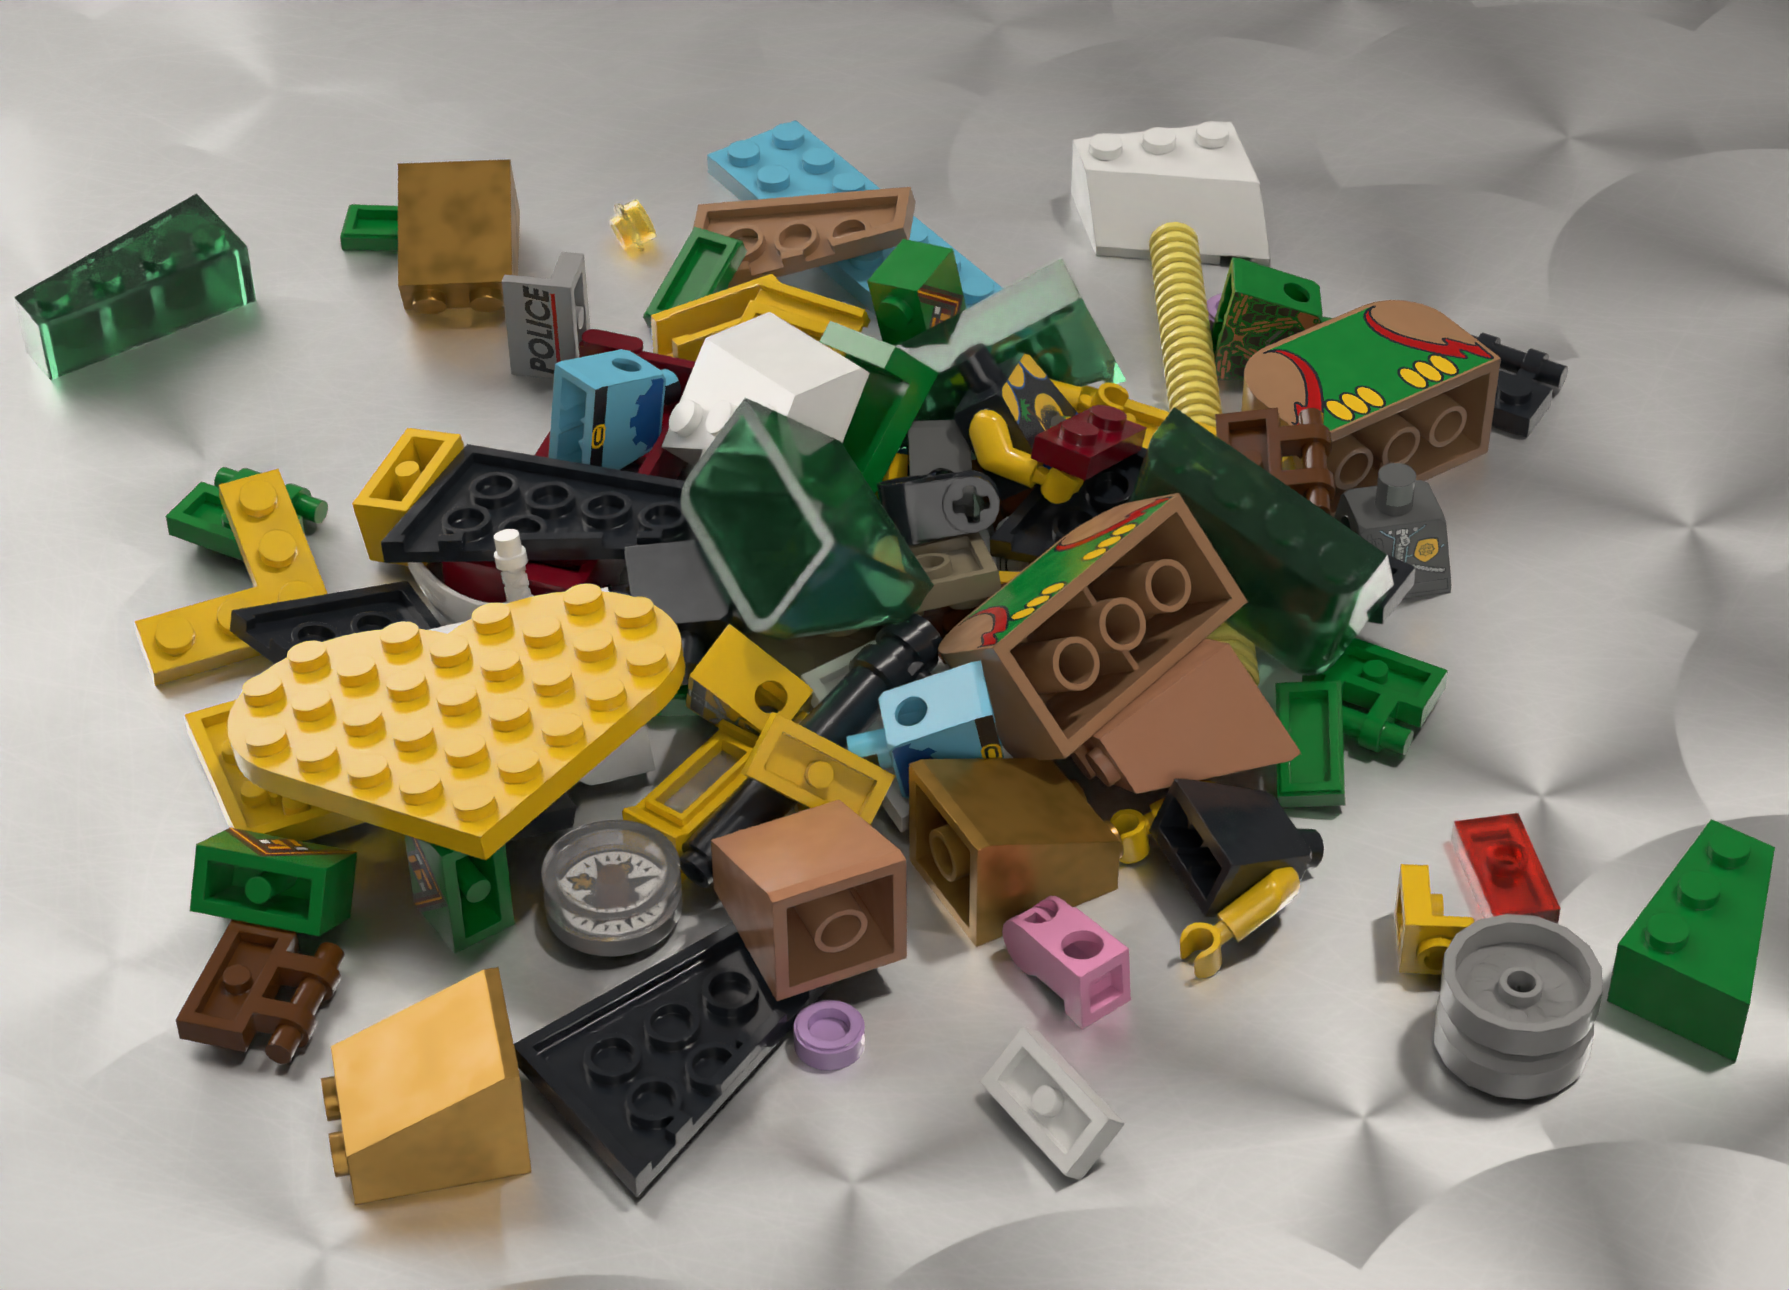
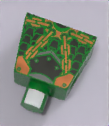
(1259, 310)

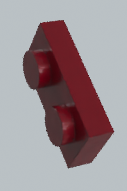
(1089, 442)

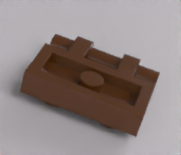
(1264, 442)
(240, 986)

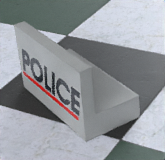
(546, 317)

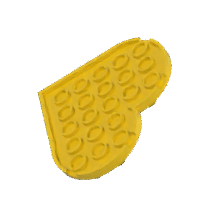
(463, 727)

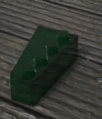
(136, 289)
(1033, 317)

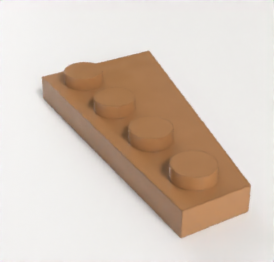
(810, 230)

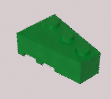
(1698, 942)

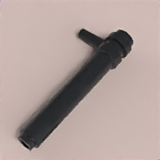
(900, 656)

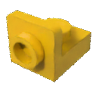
(1420, 923)

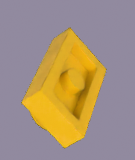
(815, 769)

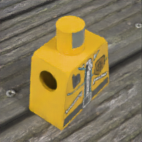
(740, 679)

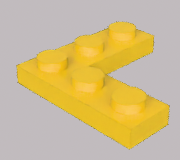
(278, 566)
(244, 802)

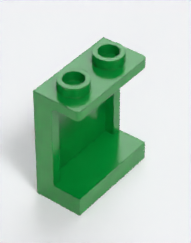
(888, 401)

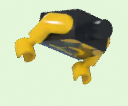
(1009, 408)
(1231, 854)

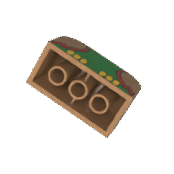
(1390, 388)
(1094, 624)

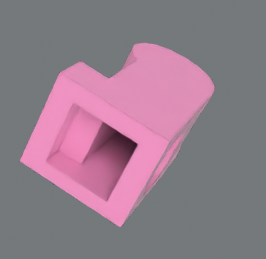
(1071, 958)

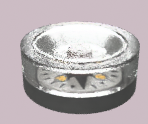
(612, 887)

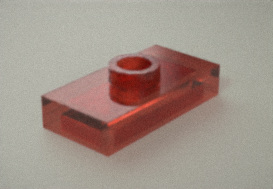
(1503, 867)

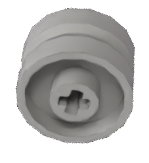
(1517, 1006)

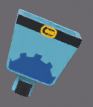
(608, 408)
(932, 719)

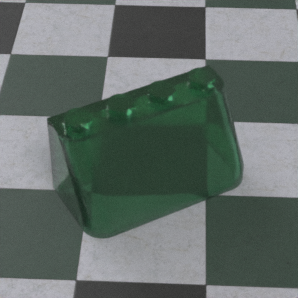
(798, 530)
(1296, 565)

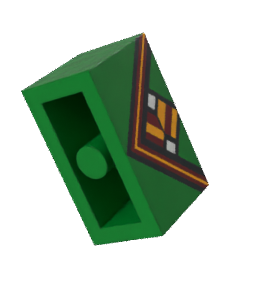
(915, 290)
(273, 881)
(460, 893)

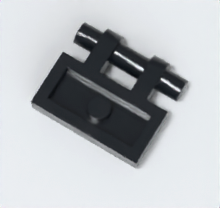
(1521, 397)

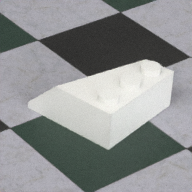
(1166, 175)
(770, 366)

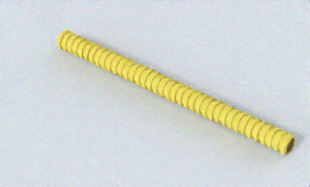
(1190, 356)

